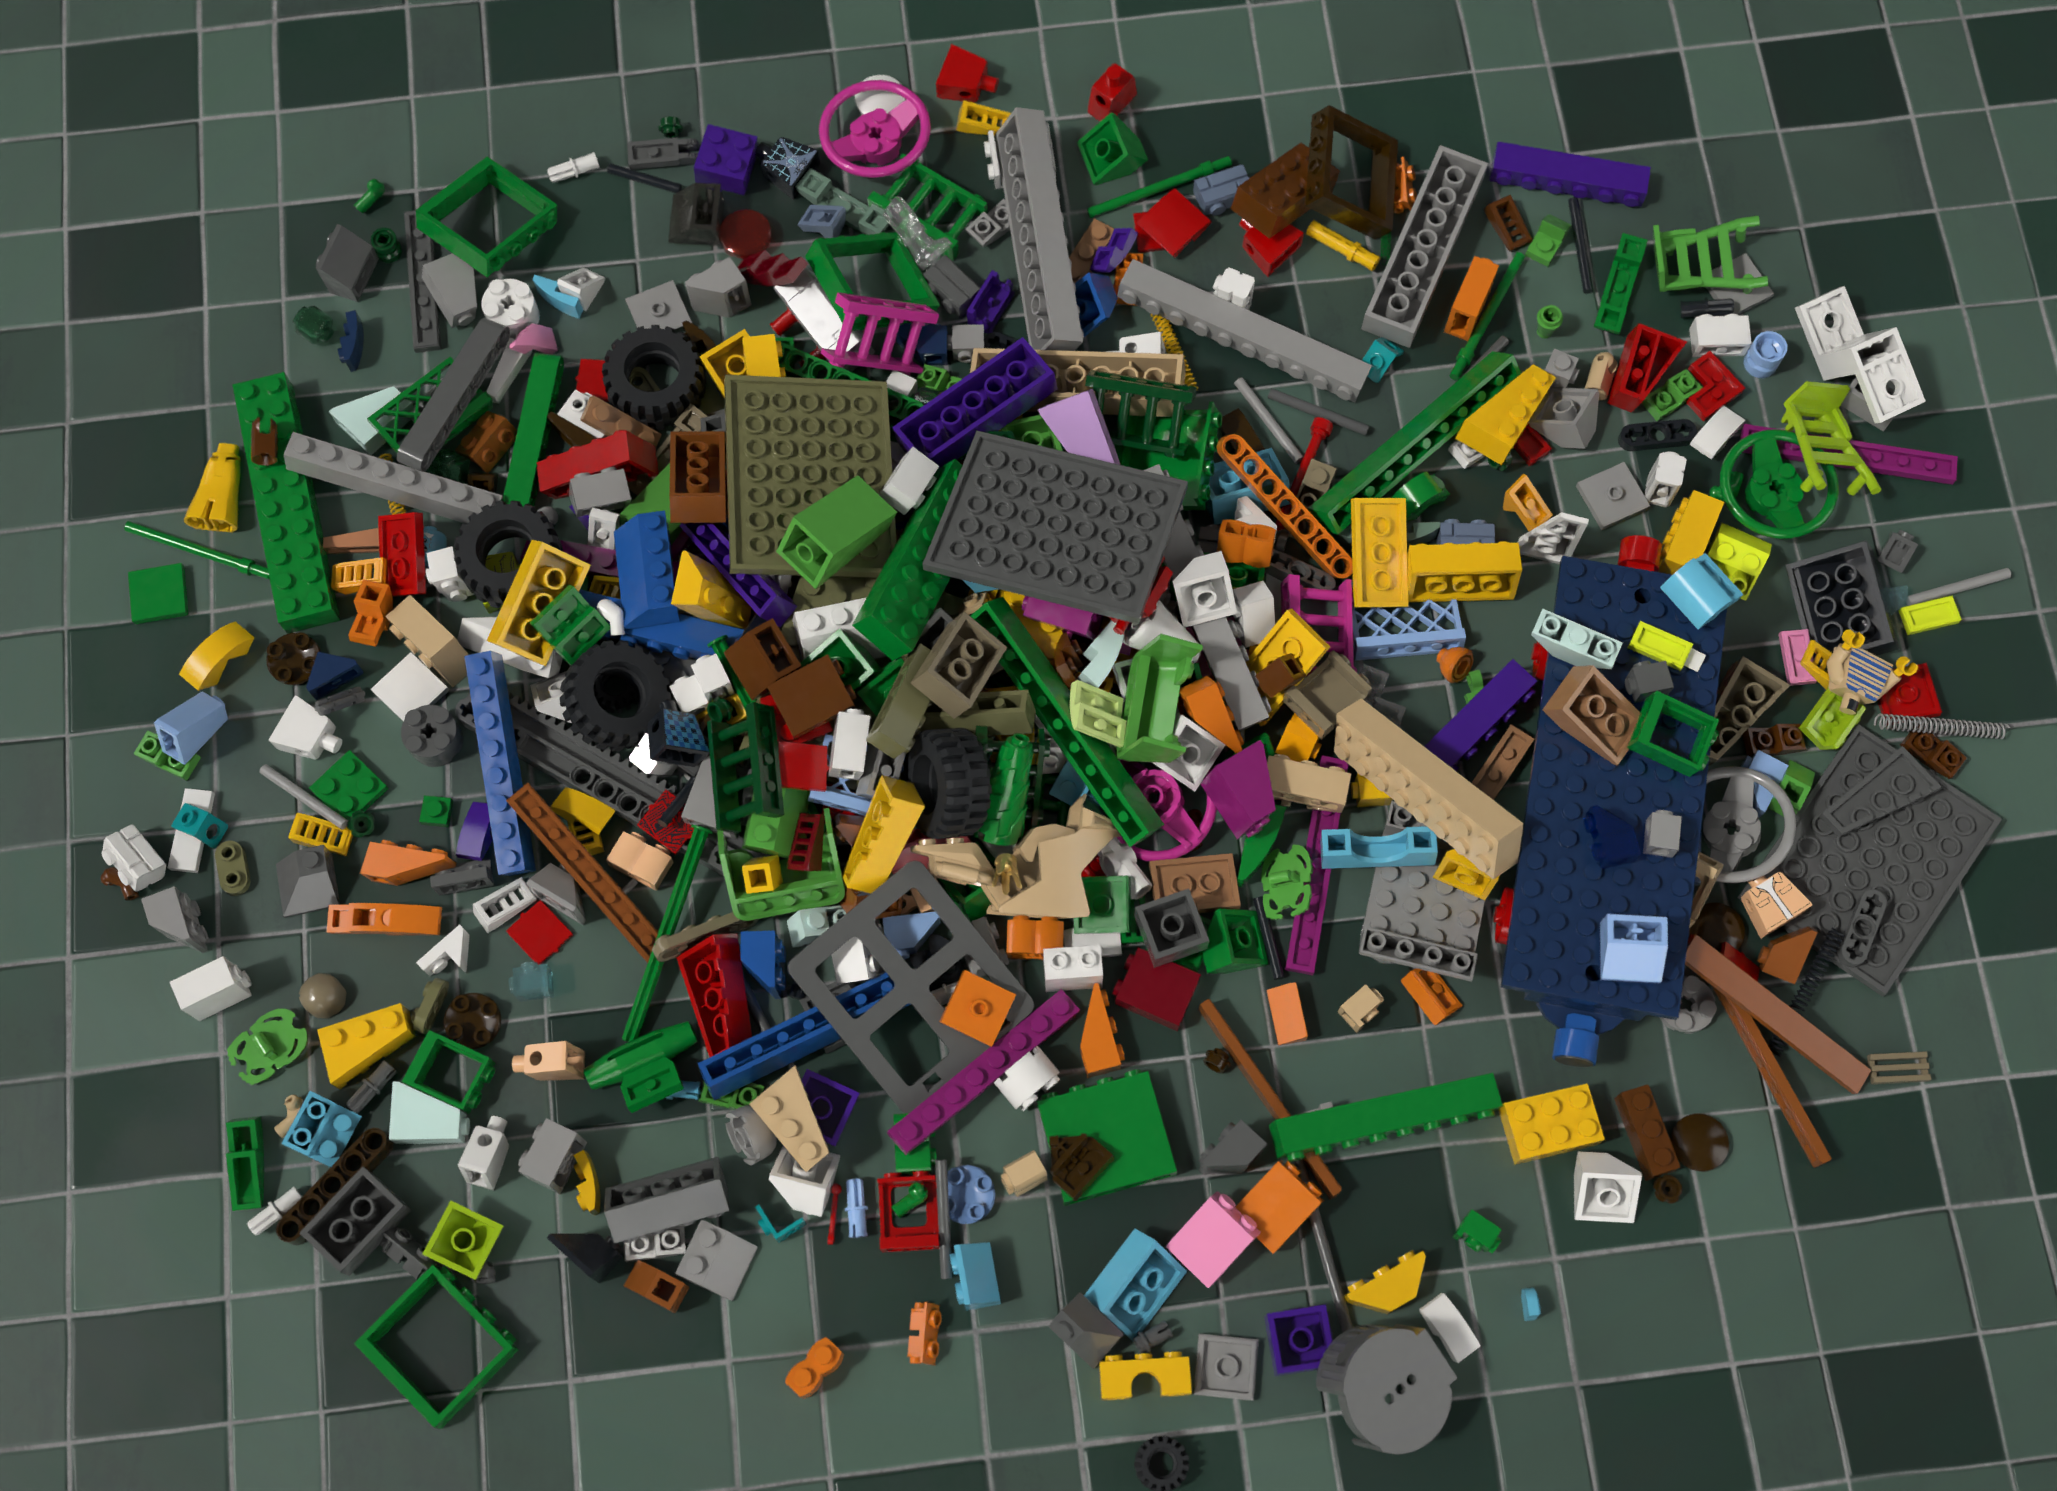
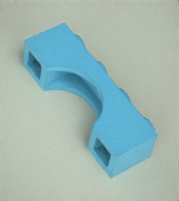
(1350, 850)

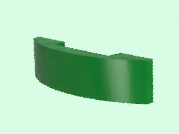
(1620, 283)

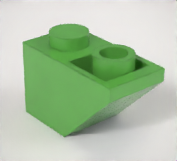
(1797, 784)

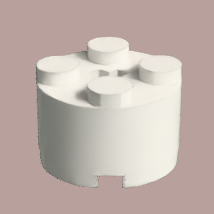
(510, 304)
(1027, 1078)

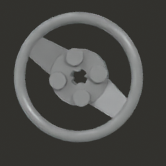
(1738, 812)

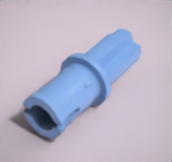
(856, 1208)

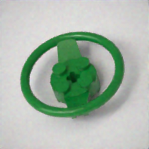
(1773, 473)

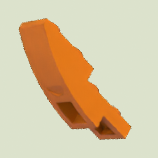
(384, 919)

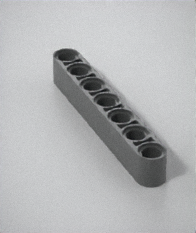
(453, 395)

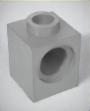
(1662, 834)

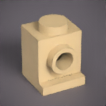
(1361, 1007)

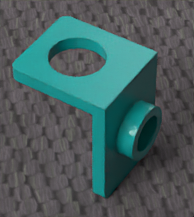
(1380, 357)
(196, 822)
(768, 1228)

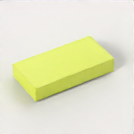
(1929, 615)
(1660, 645)

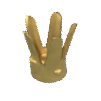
(1006, 867)

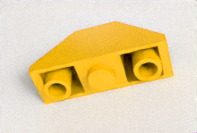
(1390, 1286)

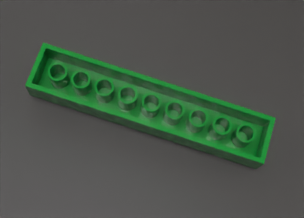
(286, 510)

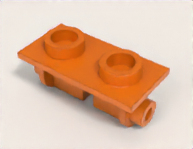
(1406, 194)
(925, 1347)

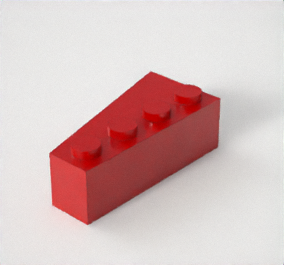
(618, 450)
(717, 991)

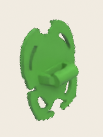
(1287, 881)
(268, 1045)

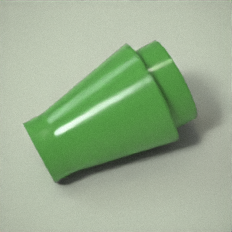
(1548, 320)

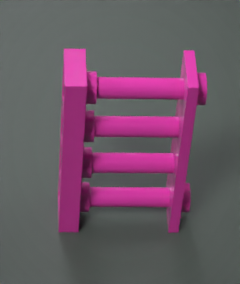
(876, 309)
(1293, 593)

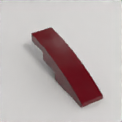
(769, 270)

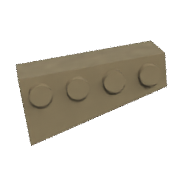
(1741, 700)

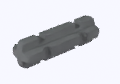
(339, 701)

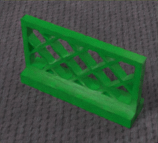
(476, 408)

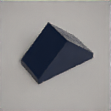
(331, 673)

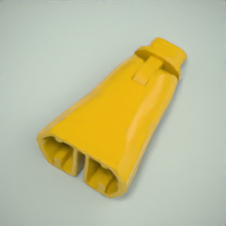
(217, 496)

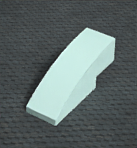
(1102, 655)

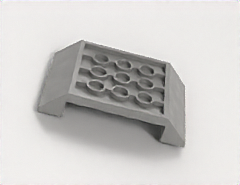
(1419, 918)

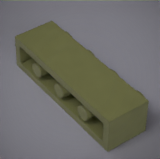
(902, 709)
(1000, 711)

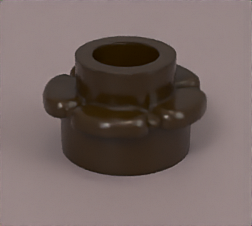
(1216, 1060)
(1674, 1185)

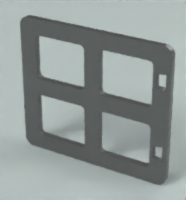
(910, 984)

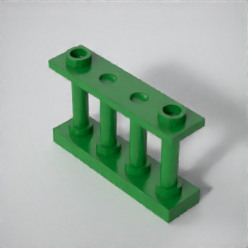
(953, 193)

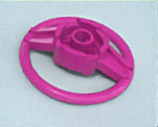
(888, 127)
(1170, 811)

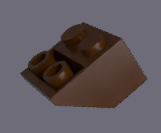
(761, 658)

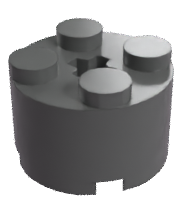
(435, 723)

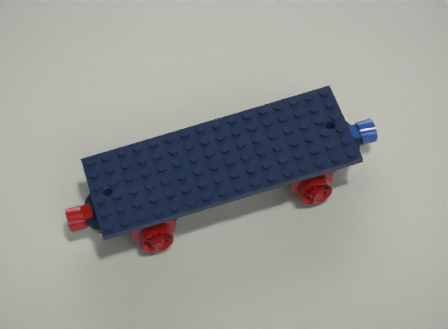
(1559, 887)

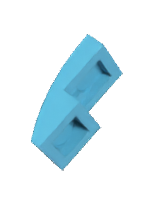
(550, 292)

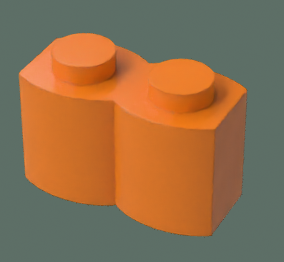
(1246, 543)
(1029, 937)
(809, 1374)

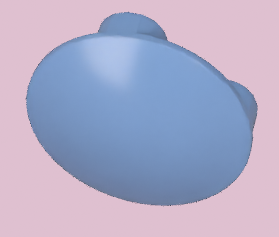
(969, 1194)

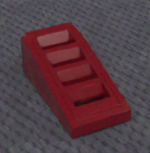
(812, 857)

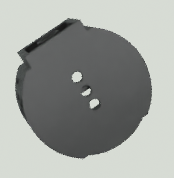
(1368, 1365)

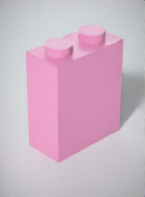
(1213, 1238)

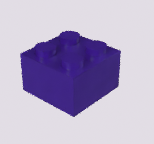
(726, 159)
(830, 1103)
(1298, 1339)

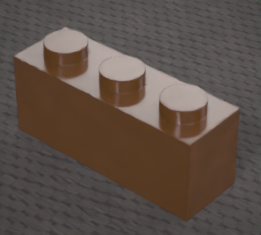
(1647, 1132)

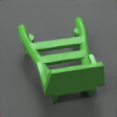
(1679, 239)

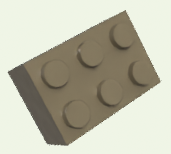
(959, 665)

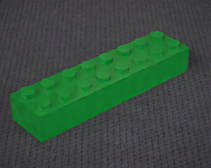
(904, 591)

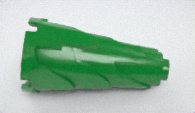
(1009, 792)

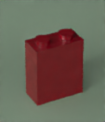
(1156, 992)

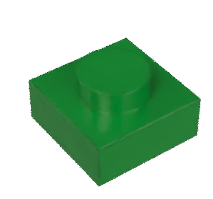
(436, 811)

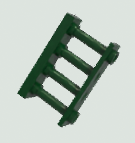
(1153, 392)
(1041, 749)
(764, 768)

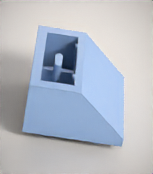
(1633, 948)

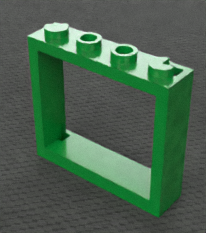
(466, 186)
(821, 261)
(400, 1380)

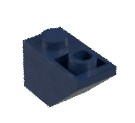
(931, 344)

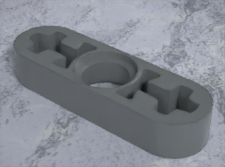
(1318, 576)
(1862, 907)

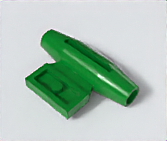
(644, 1066)

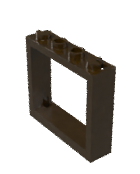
(1383, 175)

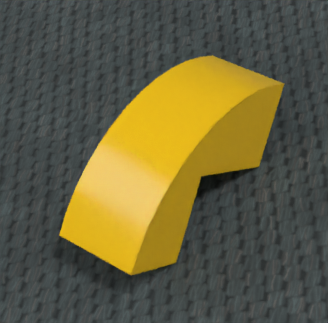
(211, 656)

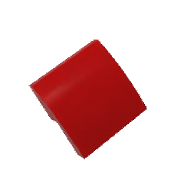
(1174, 222)

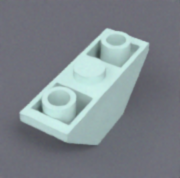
(1575, 642)

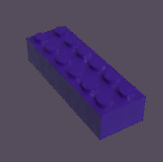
(978, 402)

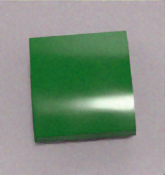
(570, 624)

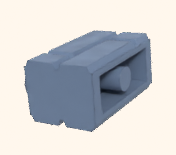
(1218, 190)
(1465, 533)

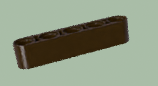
(340, 1171)

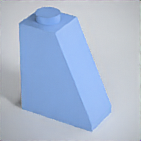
(190, 726)

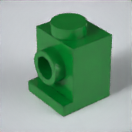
(1478, 1232)

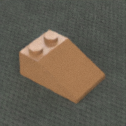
(1593, 712)

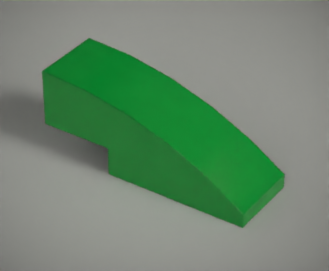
(1259, 846)
(245, 1162)

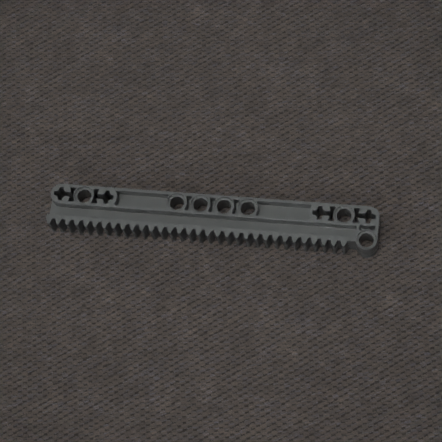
(567, 758)

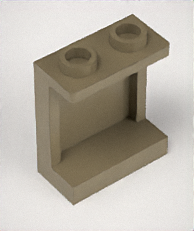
(1326, 693)

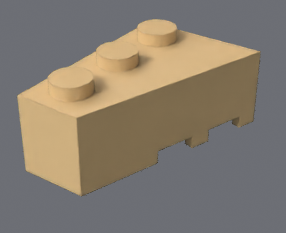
(428, 638)
(1308, 783)
(792, 1120)

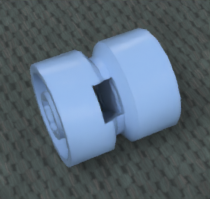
(1765, 354)

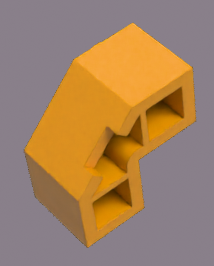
(1298, 741)

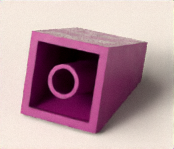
(1063, 617)
(1242, 791)

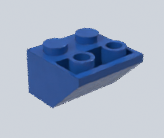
(762, 958)

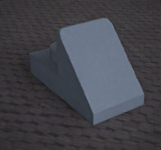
(824, 219)

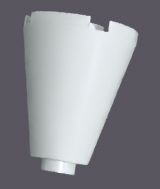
(1158, 623)

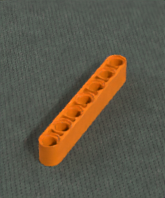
(1273, 501)

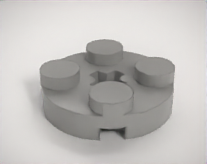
(1702, 1007)

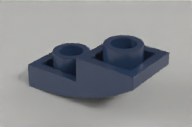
(353, 341)

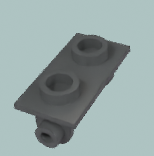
(400, 1243)

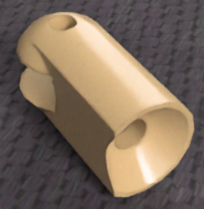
(1600, 376)

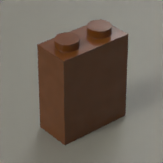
(812, 696)

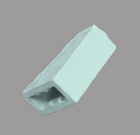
(354, 414)
(423, 1119)

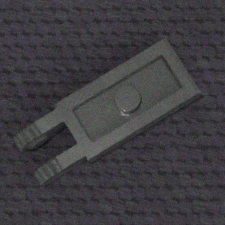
(661, 153)

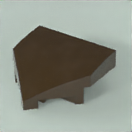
(1077, 1163)

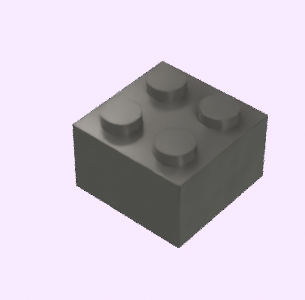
(1171, 927)

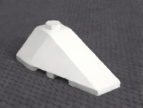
(1553, 538)
(474, 636)

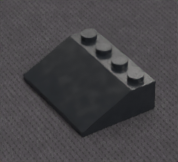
(1841, 594)

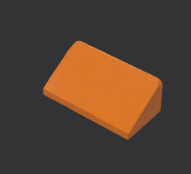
(1431, 994)
(1287, 1014)

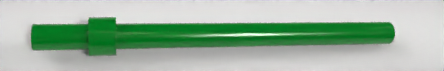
(1204, 169)
(1467, 354)
(244, 565)

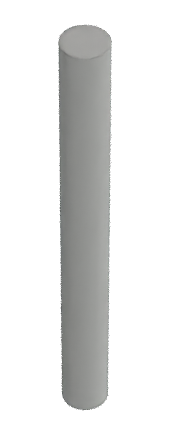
(1269, 421)
(1959, 586)
(304, 796)

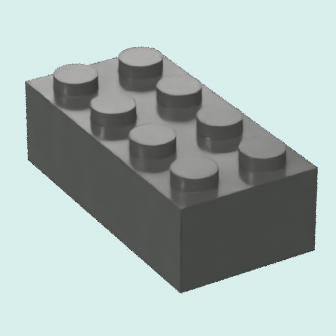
(666, 1200)

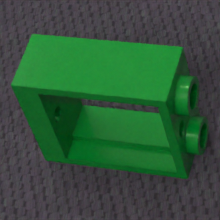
(1647, 720)
(425, 1058)

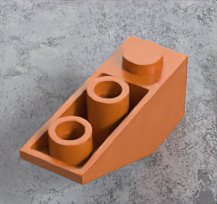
(1205, 706)
(399, 865)
(1098, 1045)

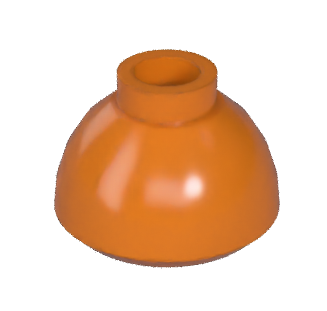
(1455, 663)

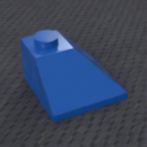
(1095, 300)

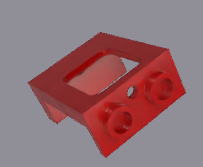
(908, 1238)

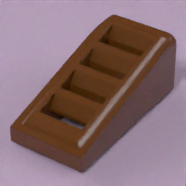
(1511, 211)

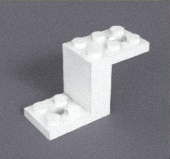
(1869, 356)

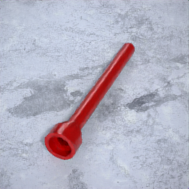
(1320, 430)

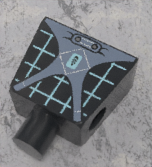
(787, 163)

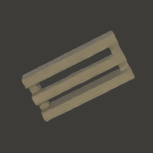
(1923, 1066)

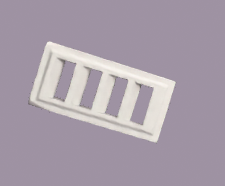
(508, 912)

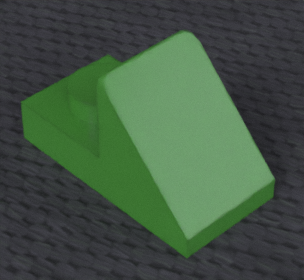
(1548, 240)

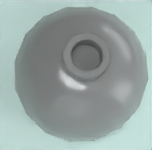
(750, 1134)

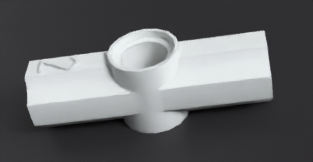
(1120, 860)

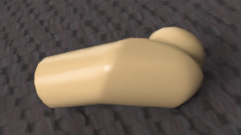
(293, 1104)

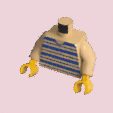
(1861, 675)

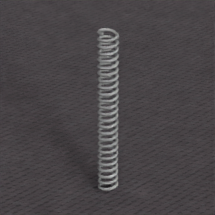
(1942, 726)

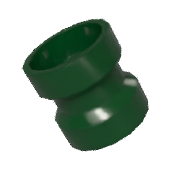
(386, 245)

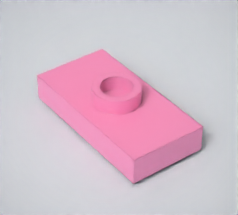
(1793, 647)

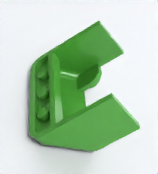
(1153, 699)
(799, 888)

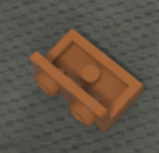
(488, 441)

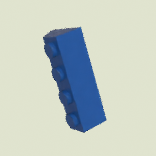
(646, 571)

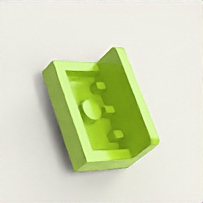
(1827, 724)

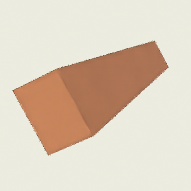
(355, 542)

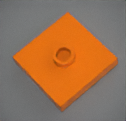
(977, 1008)

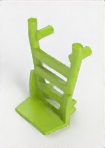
(1823, 403)

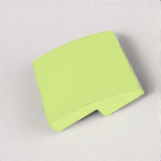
(1097, 713)

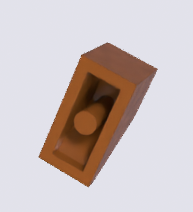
(1787, 954)

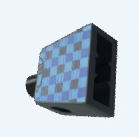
(676, 737)

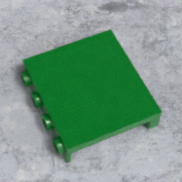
(1196, 466)
(1123, 1120)

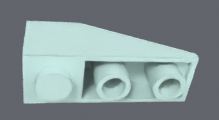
(812, 922)

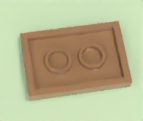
(1208, 877)

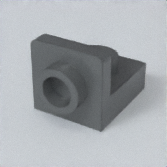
(1897, 550)

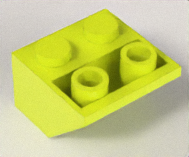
(1739, 556)

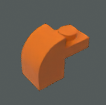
(372, 605)

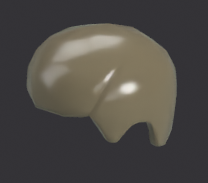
(322, 995)

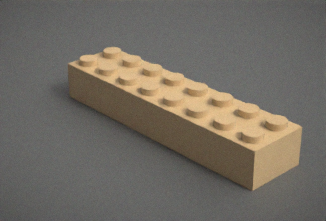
(1073, 366)
(1428, 788)

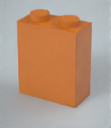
(1471, 298)
(1280, 1204)

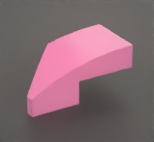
(535, 338)

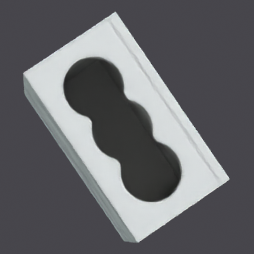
(849, 744)
(1072, 968)
(211, 988)

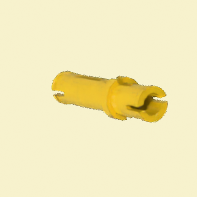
(1337, 242)

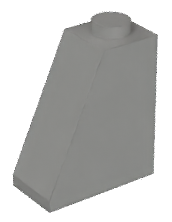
(453, 288)
(700, 803)

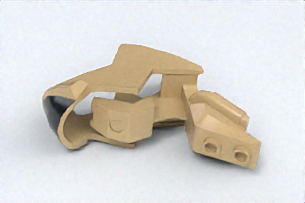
(1047, 864)

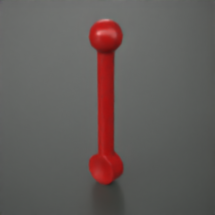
(835, 1190)

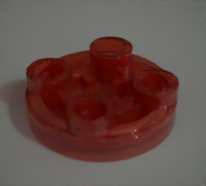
(745, 233)

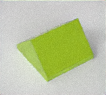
(463, 1240)

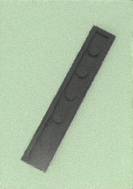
(423, 305)

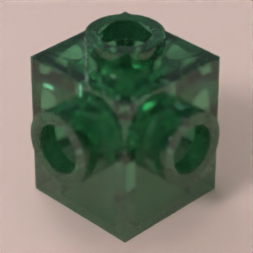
(450, 466)

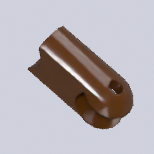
(264, 446)

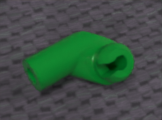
(916, 1196)

